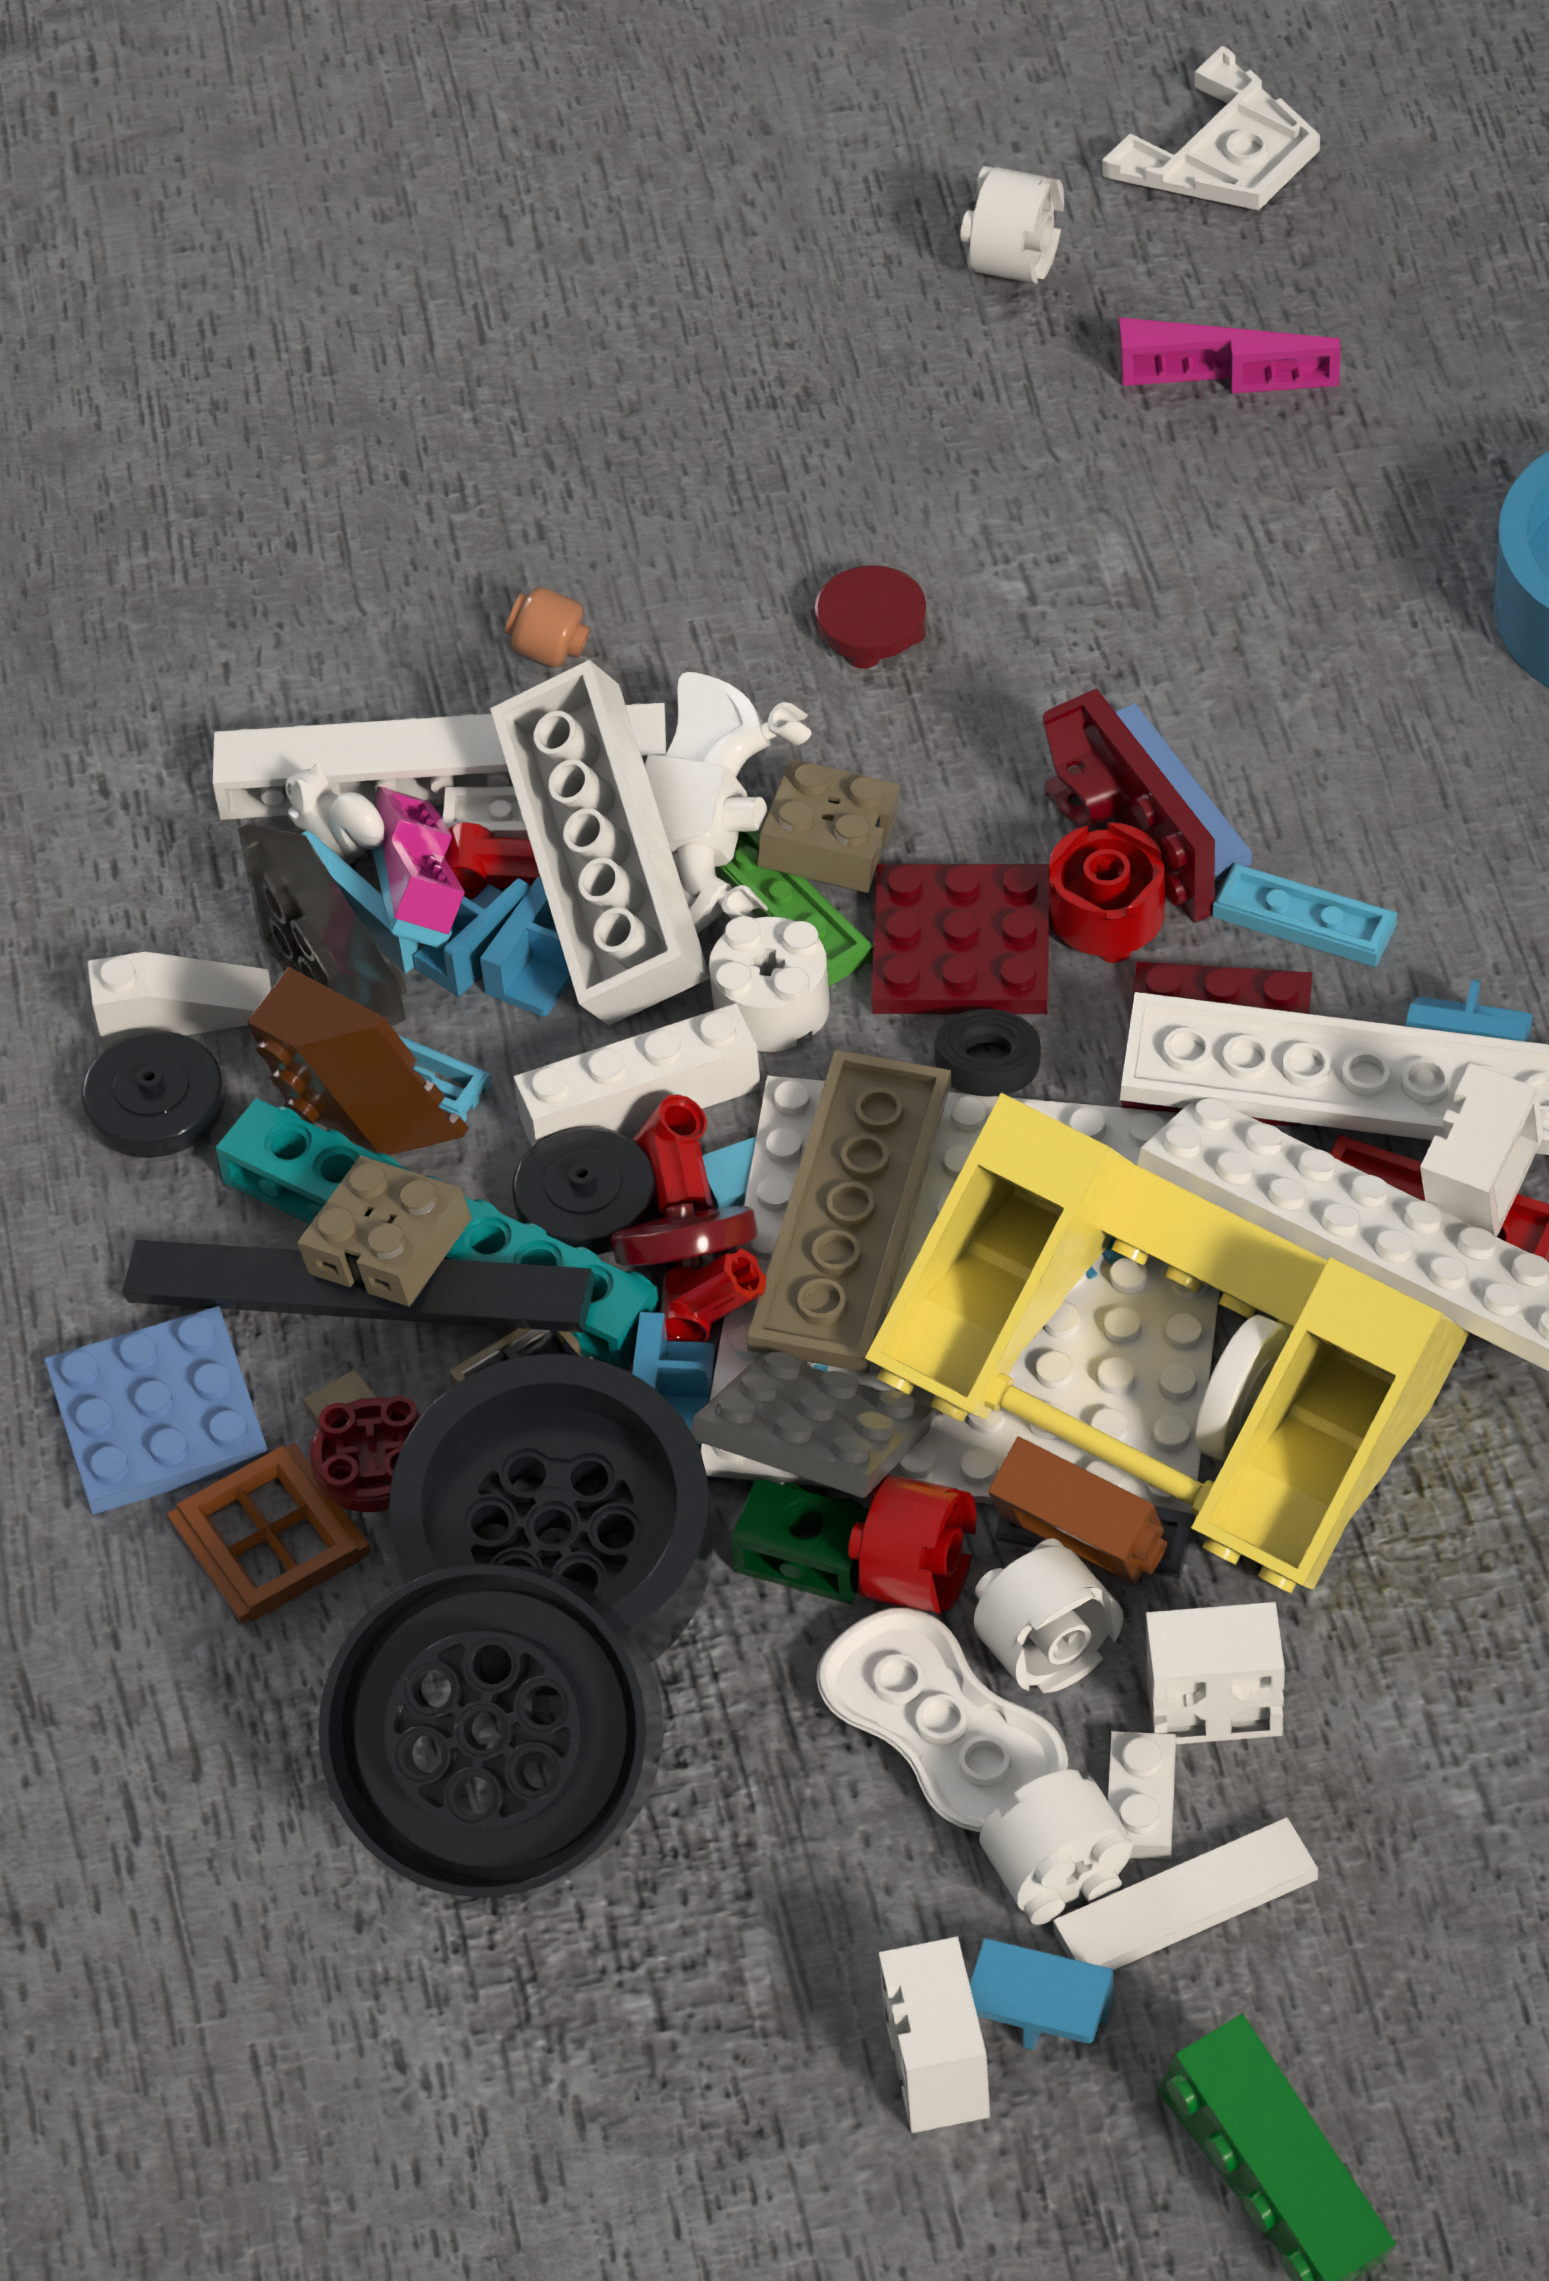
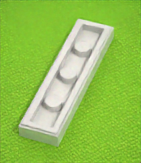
(1188, 1898)

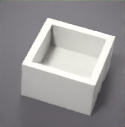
(1483, 1148)
(1215, 1672)
(934, 2034)

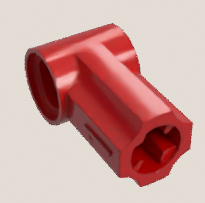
(484, 859)
(673, 1145)
(702, 1296)

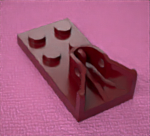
(1124, 783)

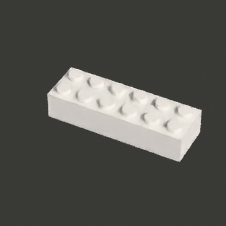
(599, 843)

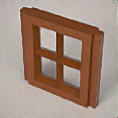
(221, 1561)

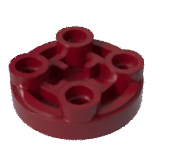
(870, 614)
(359, 1448)

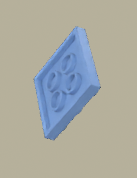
(156, 1410)

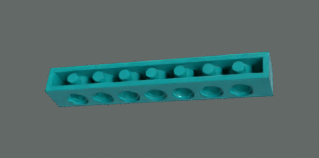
(301, 1165)

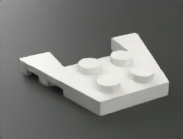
(1236, 156)

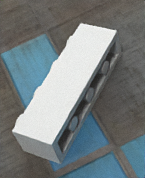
(623, 1082)

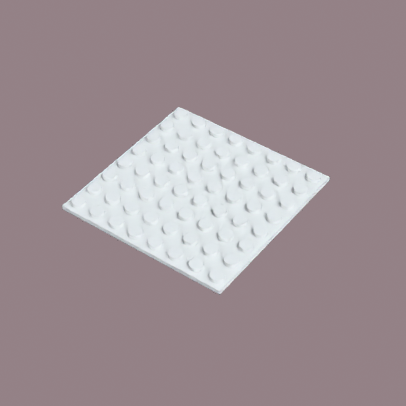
(1117, 1354)

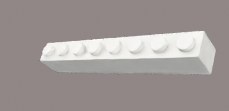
(360, 757)

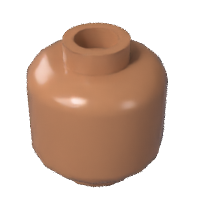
(547, 627)

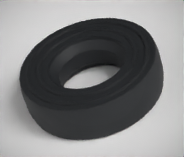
(994, 1029)

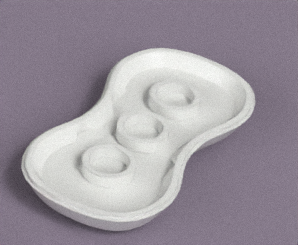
(913, 1688)

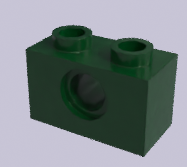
(769, 1547)

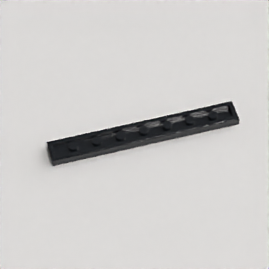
(279, 1282)

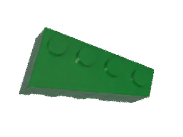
(1274, 2156)

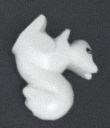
(343, 822)

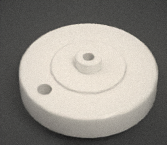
(1237, 1384)

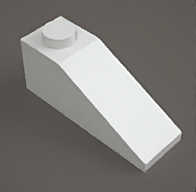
(172, 994)

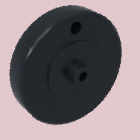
(153, 1094)
(585, 1186)

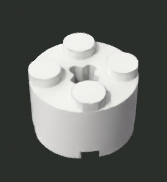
(1013, 224)
(774, 976)
(1046, 1617)
(1057, 1845)

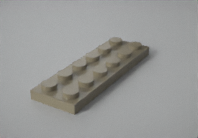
(850, 1210)

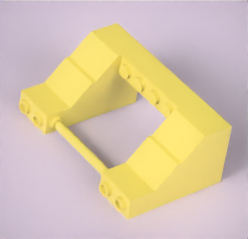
(1035, 1218)

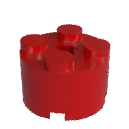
(1107, 890)
(914, 1544)

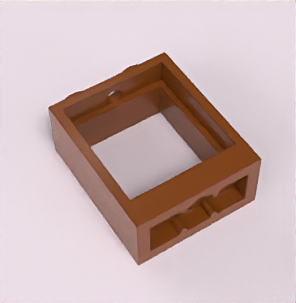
(1079, 1510)

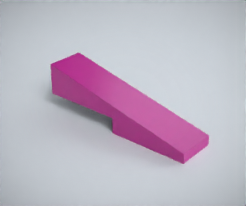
(1251, 358)
(414, 852)

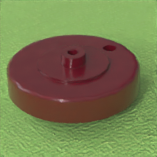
(684, 1236)

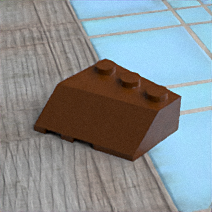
(347, 1069)

